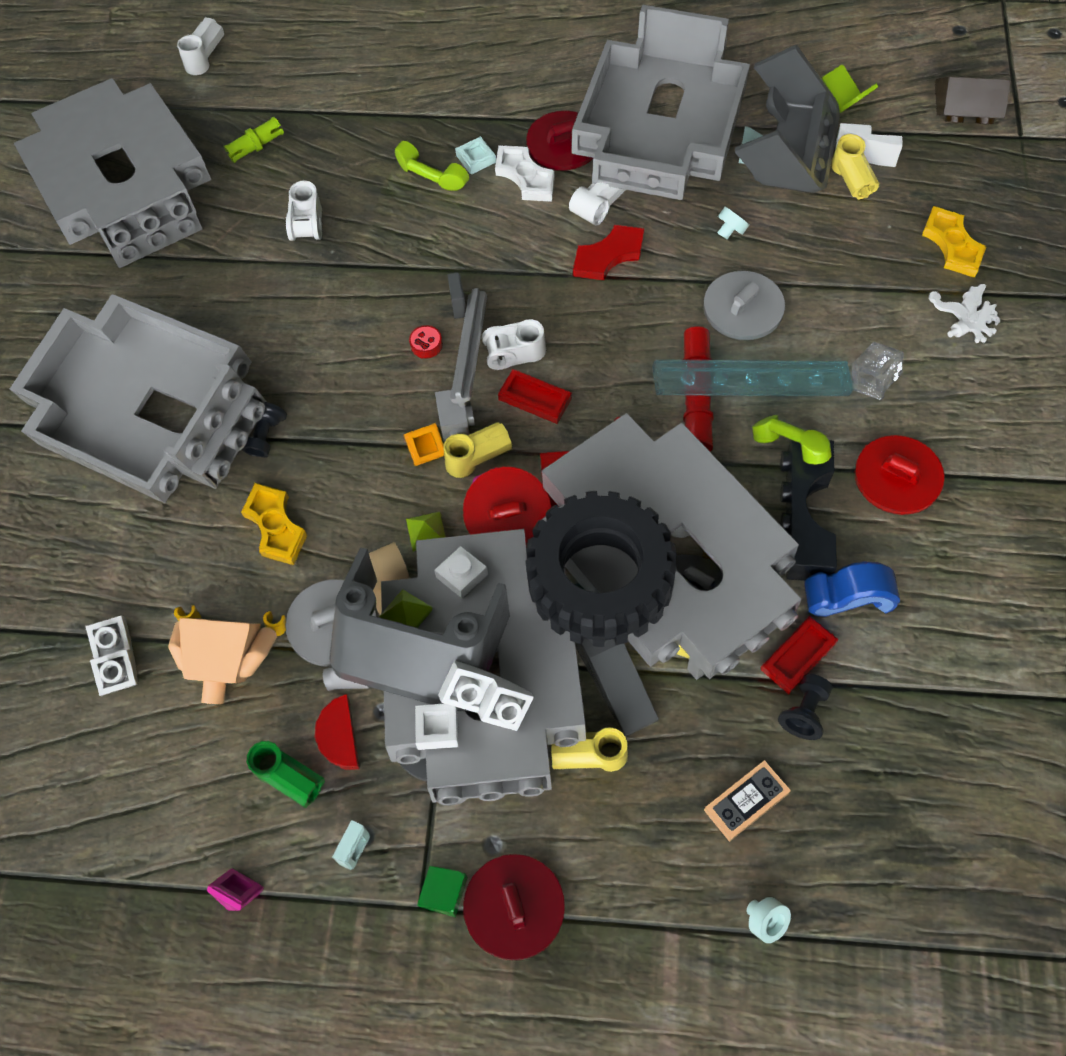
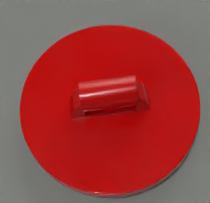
(899, 474)
(504, 502)

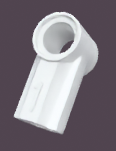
(197, 47)
(594, 201)

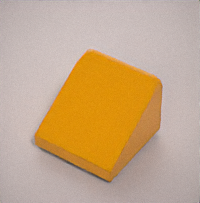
(424, 444)

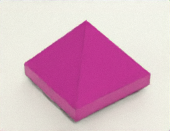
(234, 890)

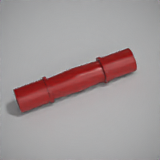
(698, 412)

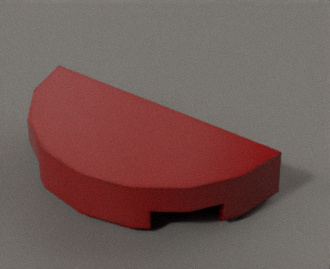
(336, 734)

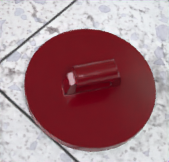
(551, 141)
(514, 907)

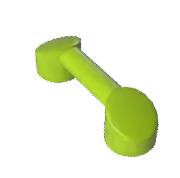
(452, 179)
(814, 444)

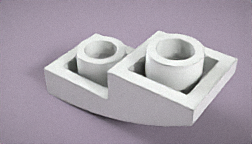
(879, 149)
(113, 655)
(487, 694)

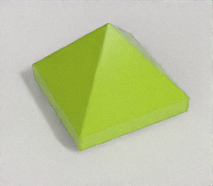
(425, 527)
(407, 610)

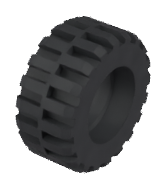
(609, 523)

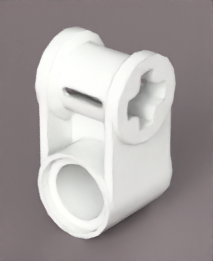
(304, 212)
(513, 344)

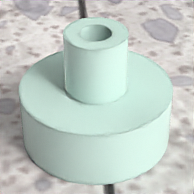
(732, 223)
(768, 919)

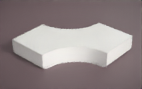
(533, 180)

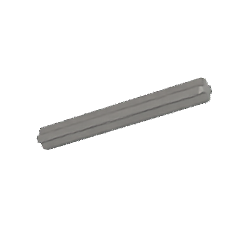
(469, 348)

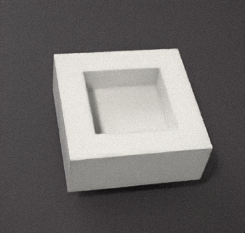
(461, 572)
(436, 726)

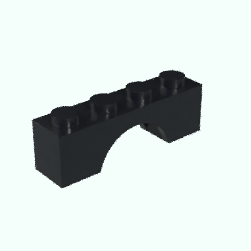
(816, 545)

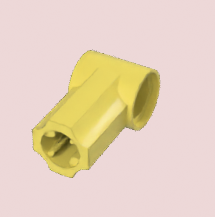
(854, 167)
(476, 449)
(587, 753)

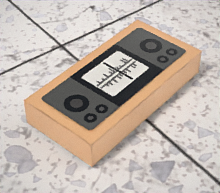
(747, 800)

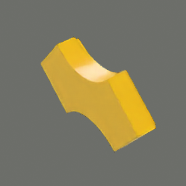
(959, 249)
(279, 536)

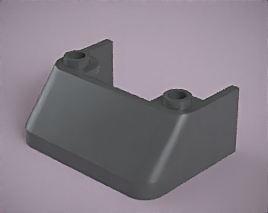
(808, 120)
(402, 656)

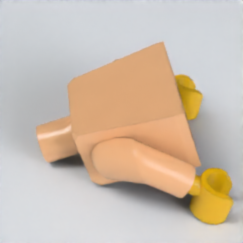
(220, 649)

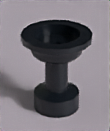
(257, 443)
(801, 719)

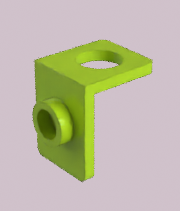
(844, 88)

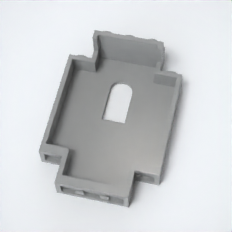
(652, 150)
(130, 215)
(99, 374)
(698, 493)
(489, 757)

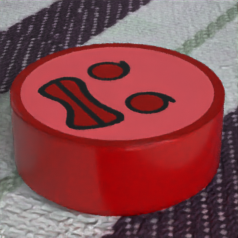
(425, 341)

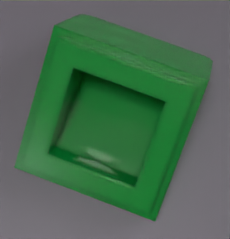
(442, 890)

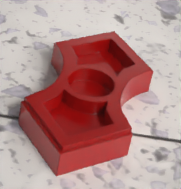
(598, 259)

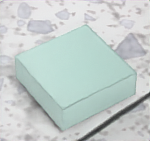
(475, 155)
(351, 845)

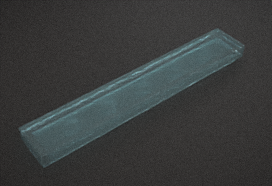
(752, 378)

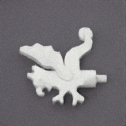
(969, 318)

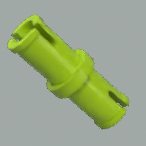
(253, 139)

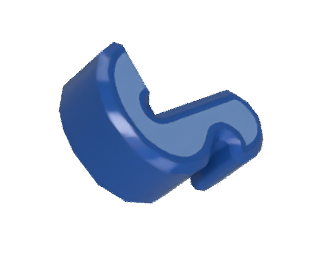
(851, 588)

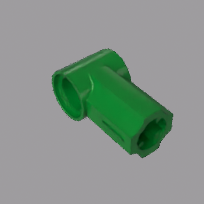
(286, 775)

